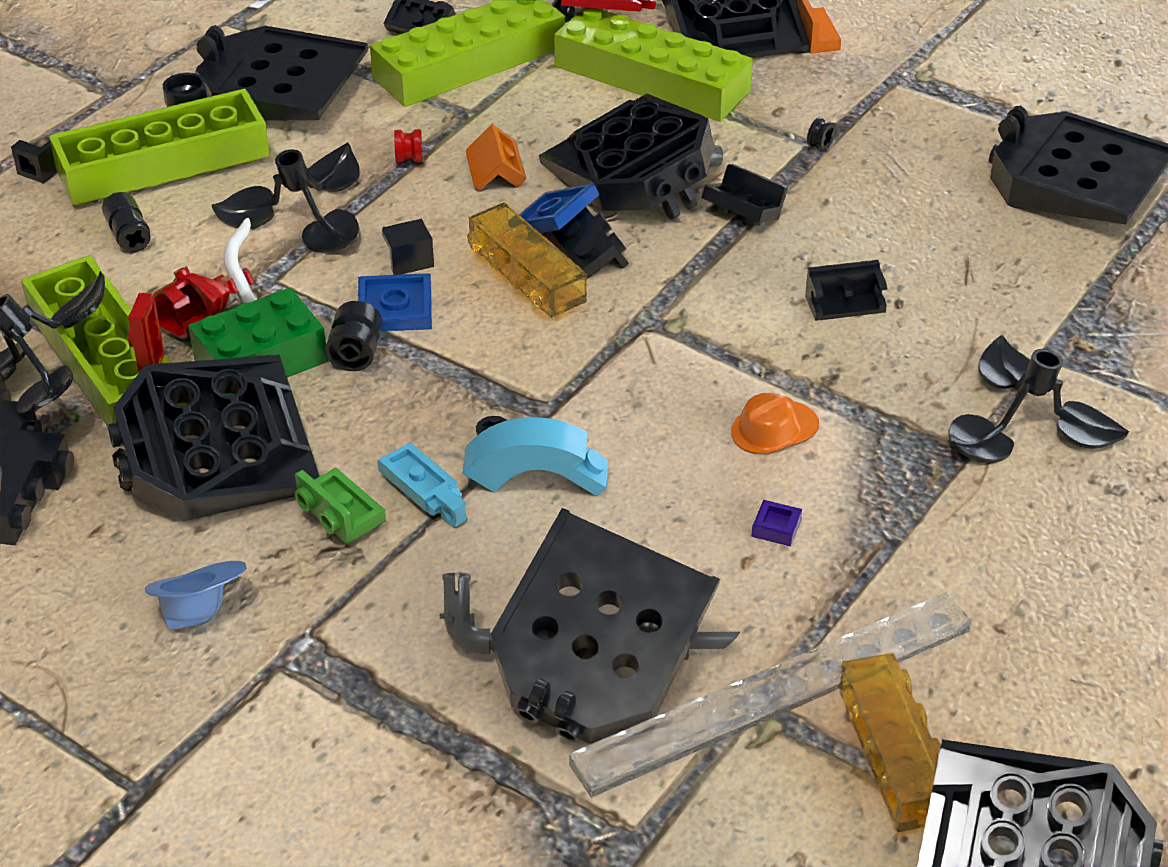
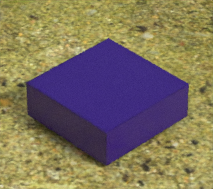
(776, 522)

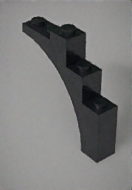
(28, 465)

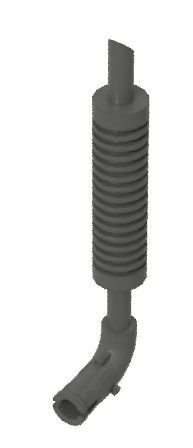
(462, 629)

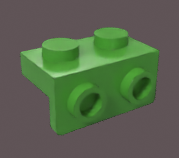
(338, 504)

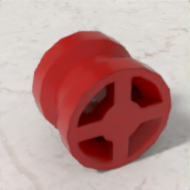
(408, 146)

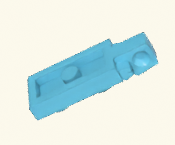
(424, 483)

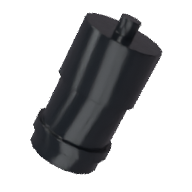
(126, 221)

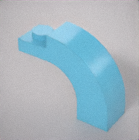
(534, 445)

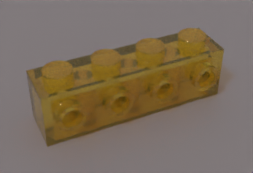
(527, 260)
(892, 735)

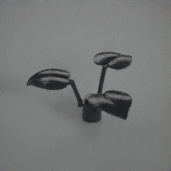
(332, 172)
(16, 324)
(1007, 368)

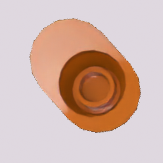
(773, 423)

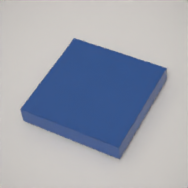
(558, 207)
(400, 299)

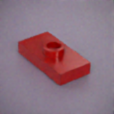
(145, 331)

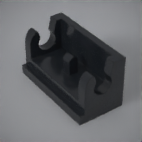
(845, 290)

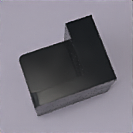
(34, 161)
(409, 246)

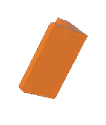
(819, 28)
(495, 155)

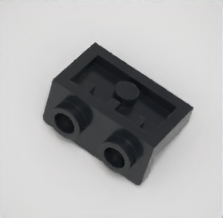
(415, 13)

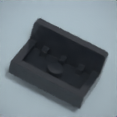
(747, 194)
(589, 244)

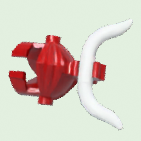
(195, 297)

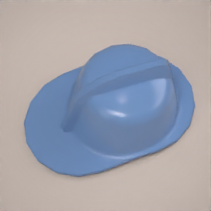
(195, 595)

